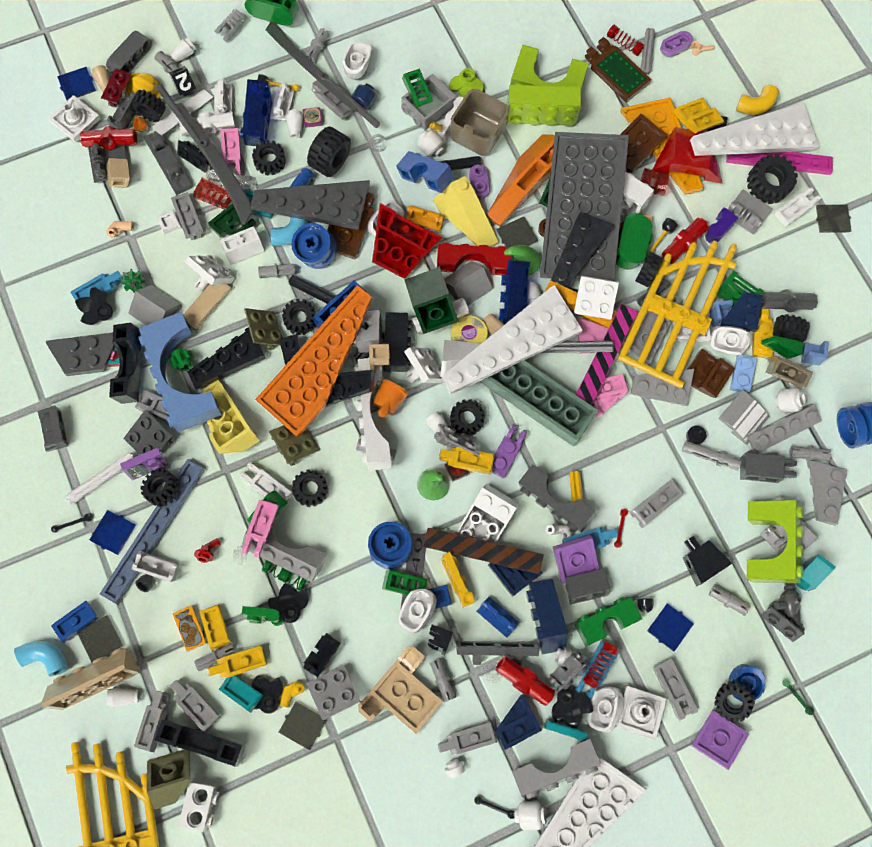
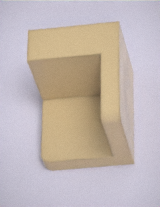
(117, 172)
(378, 355)

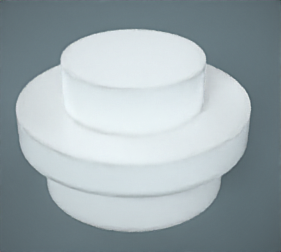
(454, 768)

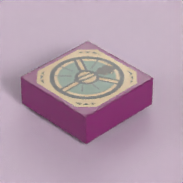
(312, 117)

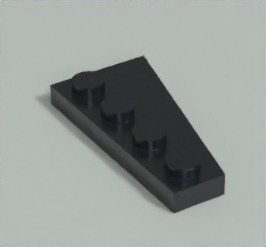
(582, 243)
(233, 357)
(351, 385)

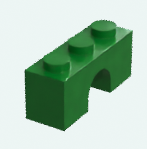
(622, 612)

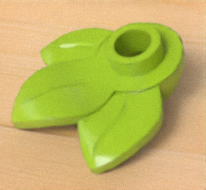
(463, 84)

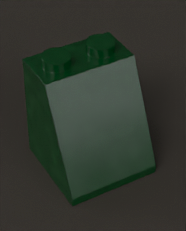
(431, 300)

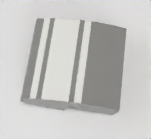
(744, 416)

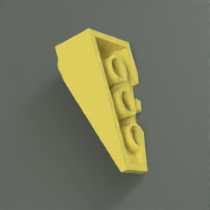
(464, 210)
(231, 430)

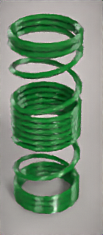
(284, 575)

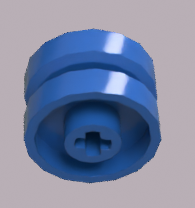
(314, 245)
(855, 425)
(386, 534)

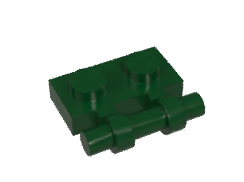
(227, 220)

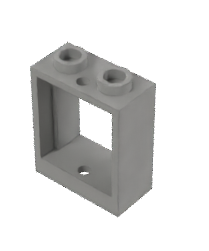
(440, 91)

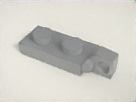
(330, 100)
(194, 705)
(151, 721)
(469, 739)

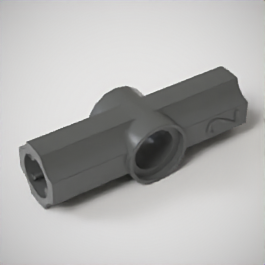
(789, 301)

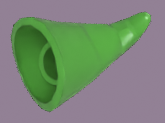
(525, 253)
(432, 484)

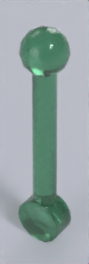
(808, 710)

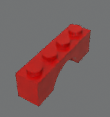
(451, 256)

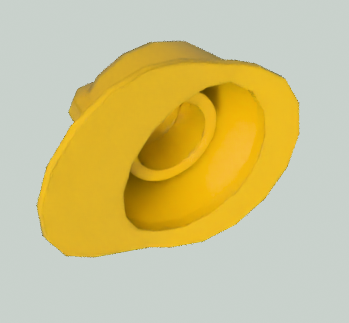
(144, 82)

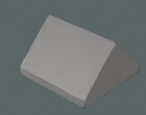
(468, 283)
(152, 305)

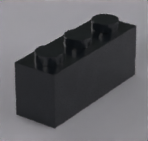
(397, 337)

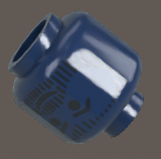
(365, 95)

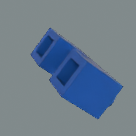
(436, 174)

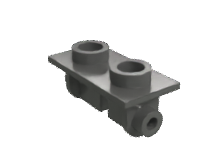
(786, 626)
(575, 667)

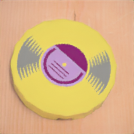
(469, 330)

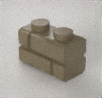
(789, 372)

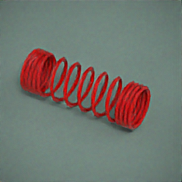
(613, 31)
(588, 679)

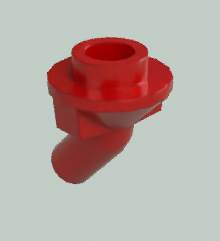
(204, 554)

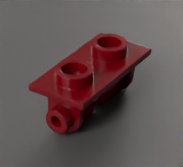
(115, 87)

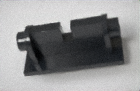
(190, 153)
(290, 346)
(327, 648)

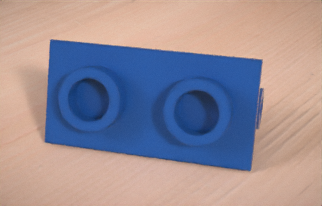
(497, 616)

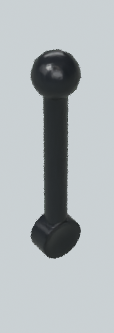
(87, 517)
(478, 800)

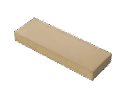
(205, 304)

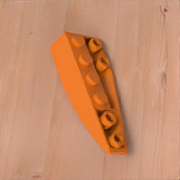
(525, 178)

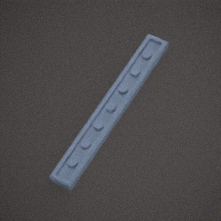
(151, 533)

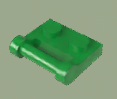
(732, 292)
(257, 615)

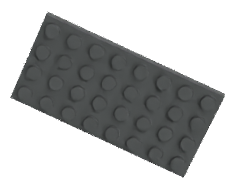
(590, 180)

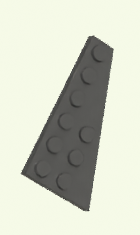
(323, 203)

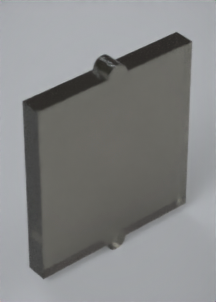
(833, 218)
(517, 233)
(100, 638)
(302, 726)

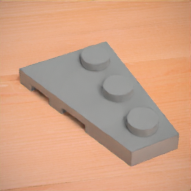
(657, 389)
(827, 490)

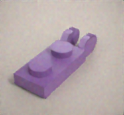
(507, 452)

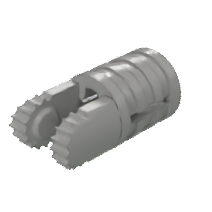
(231, 23)

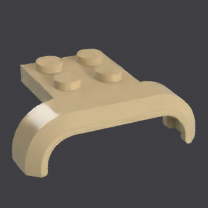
(402, 693)

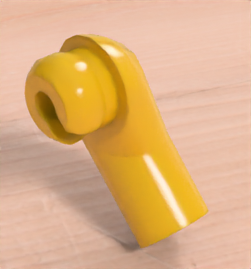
(290, 691)

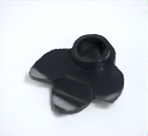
(91, 305)
(289, 600)
(270, 690)
(571, 709)

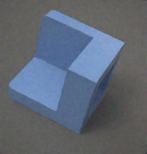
(719, 311)
(815, 354)

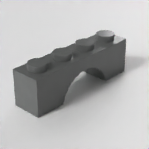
(577, 513)

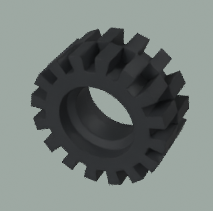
(148, 105)
(269, 148)
(649, 269)
(295, 307)
(791, 327)
(471, 407)
(305, 477)
(168, 491)
(734, 713)

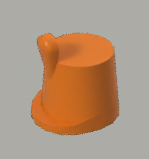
(389, 398)

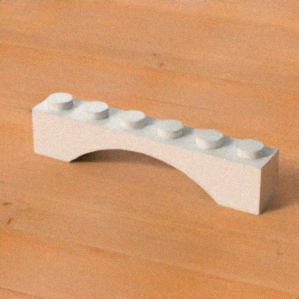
(377, 448)

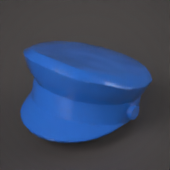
(752, 677)

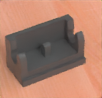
(124, 112)
(52, 428)
(587, 586)

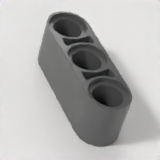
(129, 52)

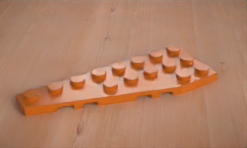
(309, 377)

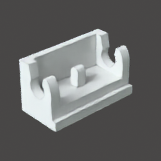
(242, 245)
(154, 566)

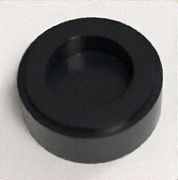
(696, 435)

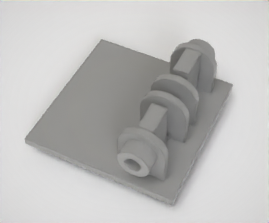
(749, 210)
(453, 439)
(777, 537)
(333, 692)

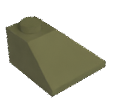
(168, 778)

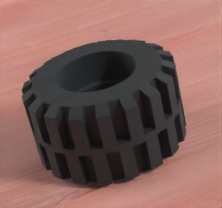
(328, 151)
(781, 169)

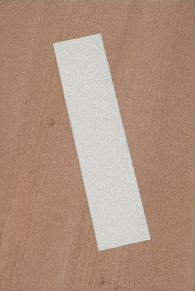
(191, 105)

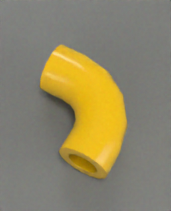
(759, 104)

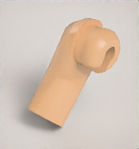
(117, 227)

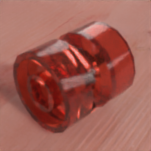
(660, 182)

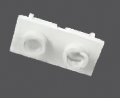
(222, 97)
(282, 102)

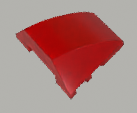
(680, 157)
(400, 242)

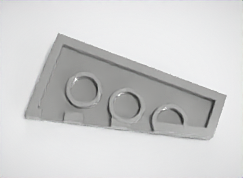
(645, 330)

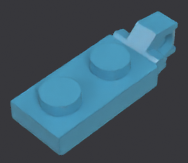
(105, 283)
(599, 537)

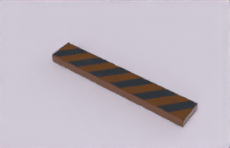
(483, 550)

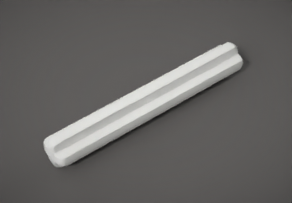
(97, 480)

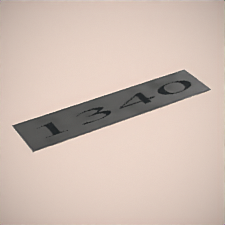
(415, 563)

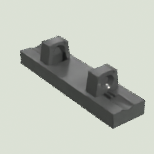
(168, 163)
(514, 649)

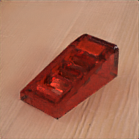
(198, 194)

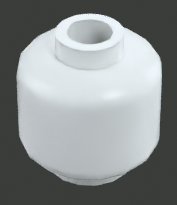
(430, 143)
(790, 400)
(531, 815)

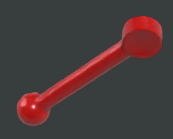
(623, 513)

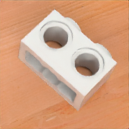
(193, 804)

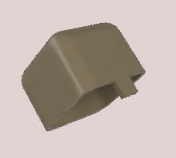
(478, 122)

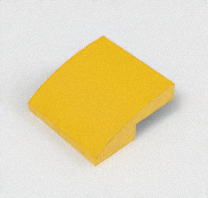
(698, 116)

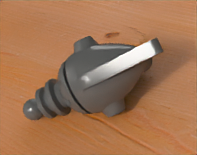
(790, 603)

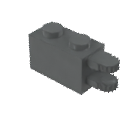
(765, 467)

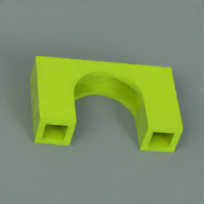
(525, 74)
(786, 566)

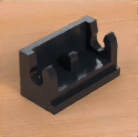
(441, 639)

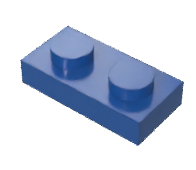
(74, 621)

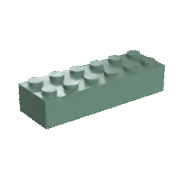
(543, 400)

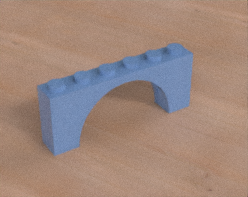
(183, 408)

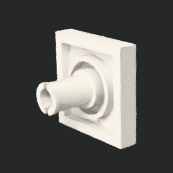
(74, 118)
(209, 271)
(596, 297)
(424, 366)
(641, 712)

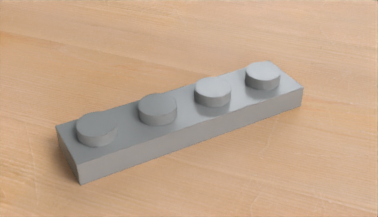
(784, 428)

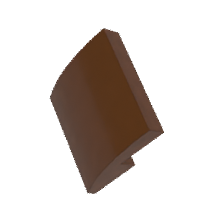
(709, 373)

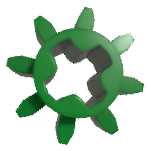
(137, 282)
(182, 359)

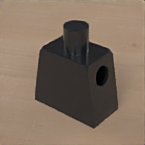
(704, 560)

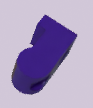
(718, 230)

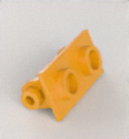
(425, 218)

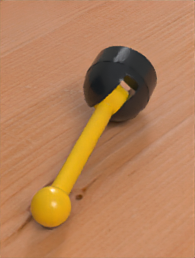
(295, 87)
(668, 226)

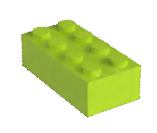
(543, 105)

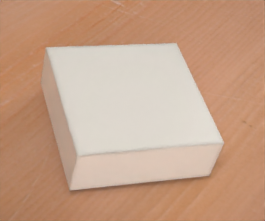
(168, 222)

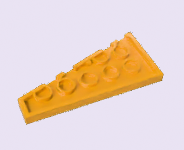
(662, 115)

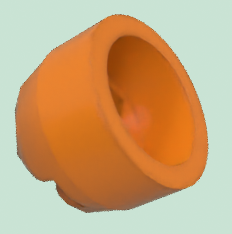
(140, 124)

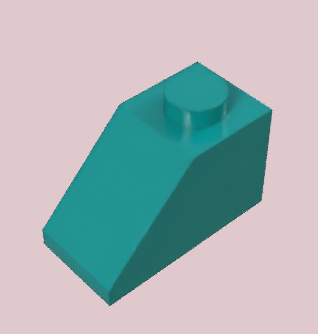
(815, 572)

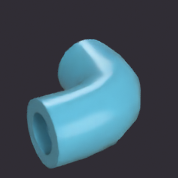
(284, 235)
(42, 652)

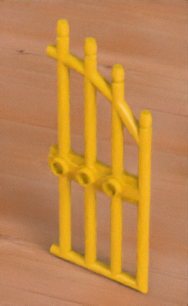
(677, 313)
(140, 839)

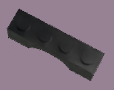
(126, 384)
(200, 742)

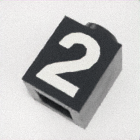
(182, 81)

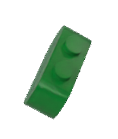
(275, 11)
(633, 241)

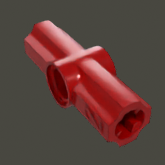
(109, 137)
(685, 238)
(525, 680)

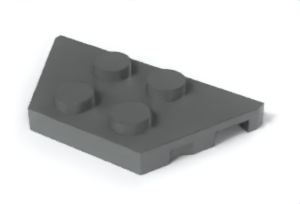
(82, 353)

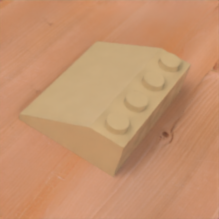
(90, 680)

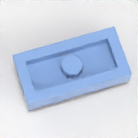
(743, 373)

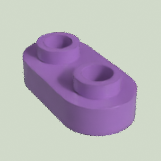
(674, 43)
(479, 180)

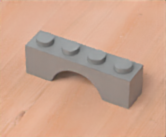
(302, 562)
(581, 760)

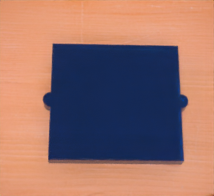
(76, 83)
(112, 532)
(670, 627)

